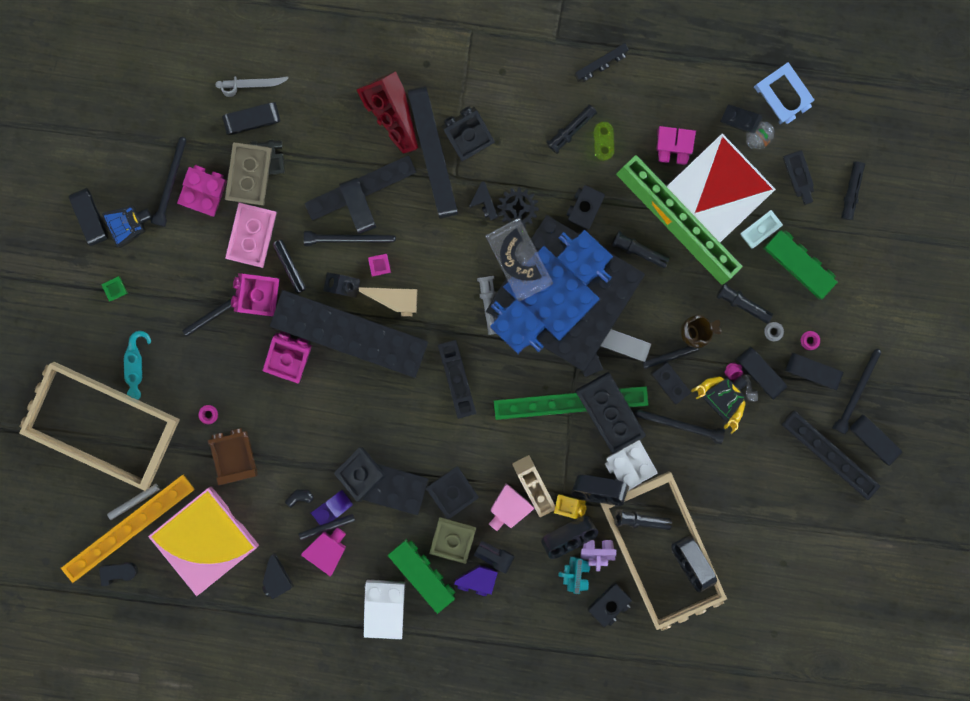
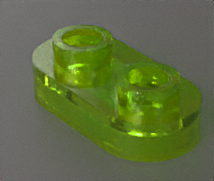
(603, 141)

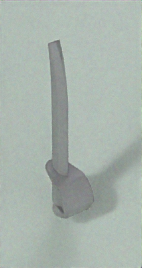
(247, 83)

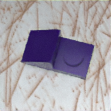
(332, 508)

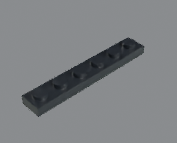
(369, 183)

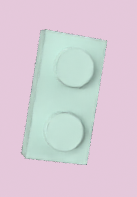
(761, 229)

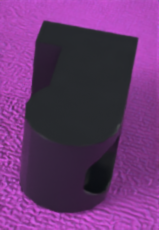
(117, 571)

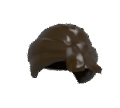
(698, 331)

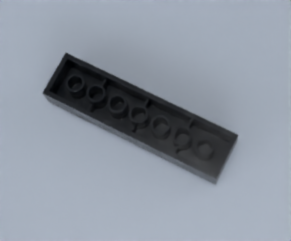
(349, 333)

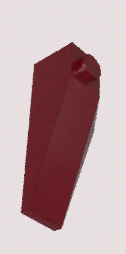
(389, 104)

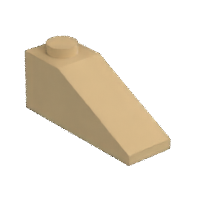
(396, 299)
(534, 486)

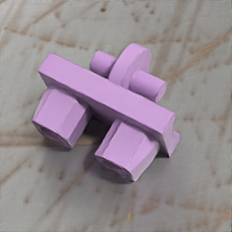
(598, 557)

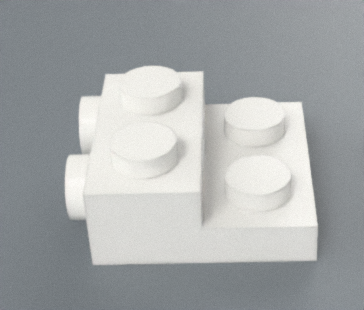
(631, 465)

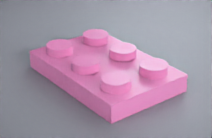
(251, 235)

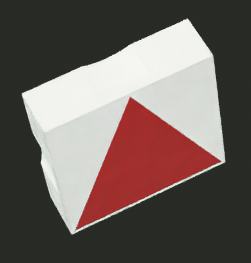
(721, 187)

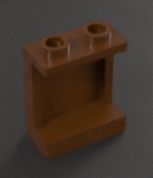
(232, 456)

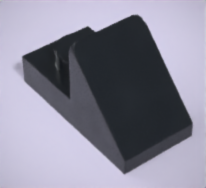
(483, 196)

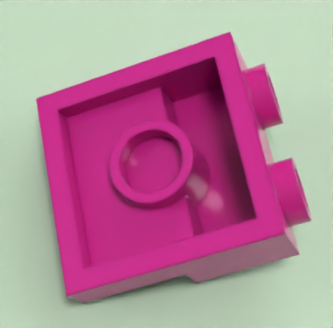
(202, 190)
(255, 294)
(287, 357)

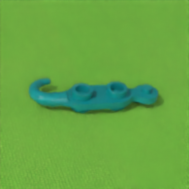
(133, 364)

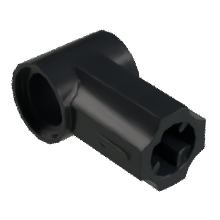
(497, 558)

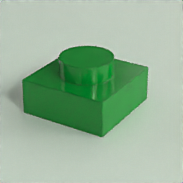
(114, 289)

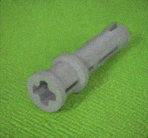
(487, 295)

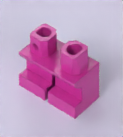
(666, 144)

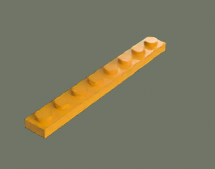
(127, 528)

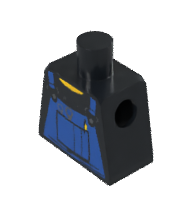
(126, 224)

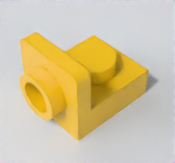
(570, 507)

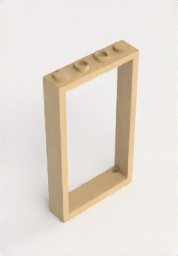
(35, 405)
(697, 608)

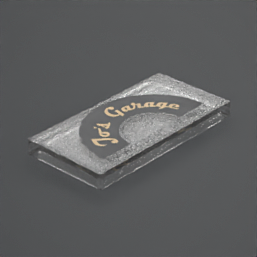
(519, 259)

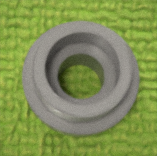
(780, 331)

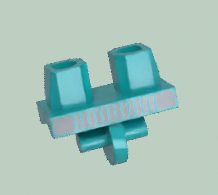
(572, 575)

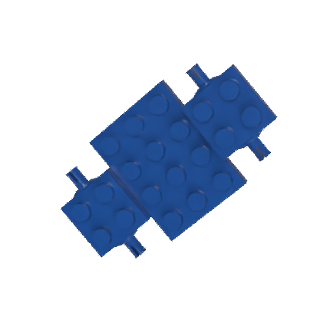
(560, 304)

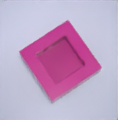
(379, 265)

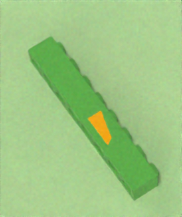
(679, 220)

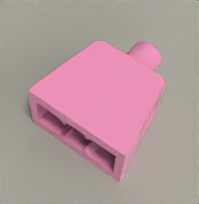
(509, 508)

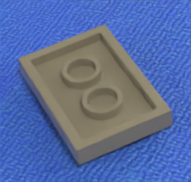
(248, 173)

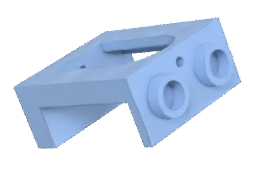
(781, 112)

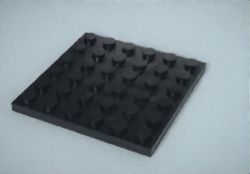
(589, 333)

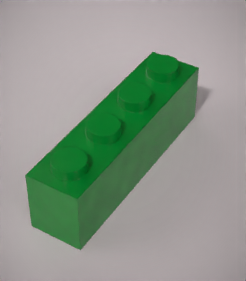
(800, 264)
(421, 576)

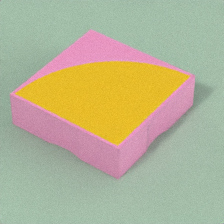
(203, 541)

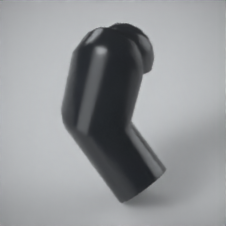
(299, 495)

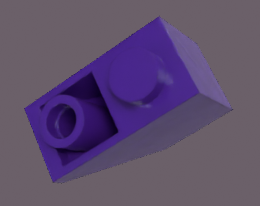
(479, 579)

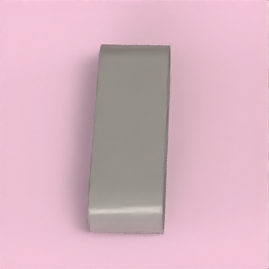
(627, 345)

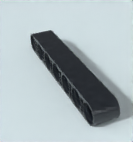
(432, 152)

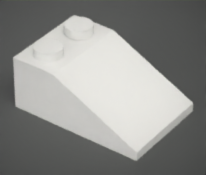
(384, 609)

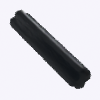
(289, 266)

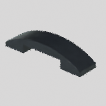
(457, 379)

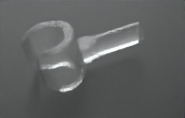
(750, 395)

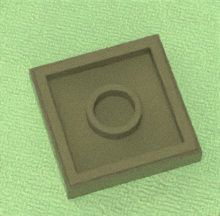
(452, 540)

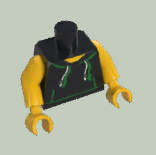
(724, 398)

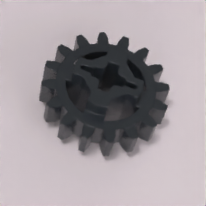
(526, 208)

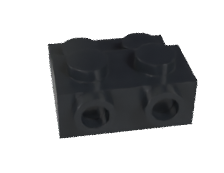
(467, 133)

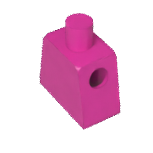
(326, 551)

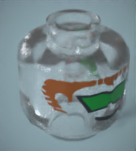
(763, 136)

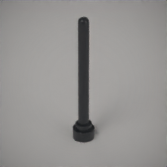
(160, 217)
(311, 238)
(842, 424)
(715, 434)

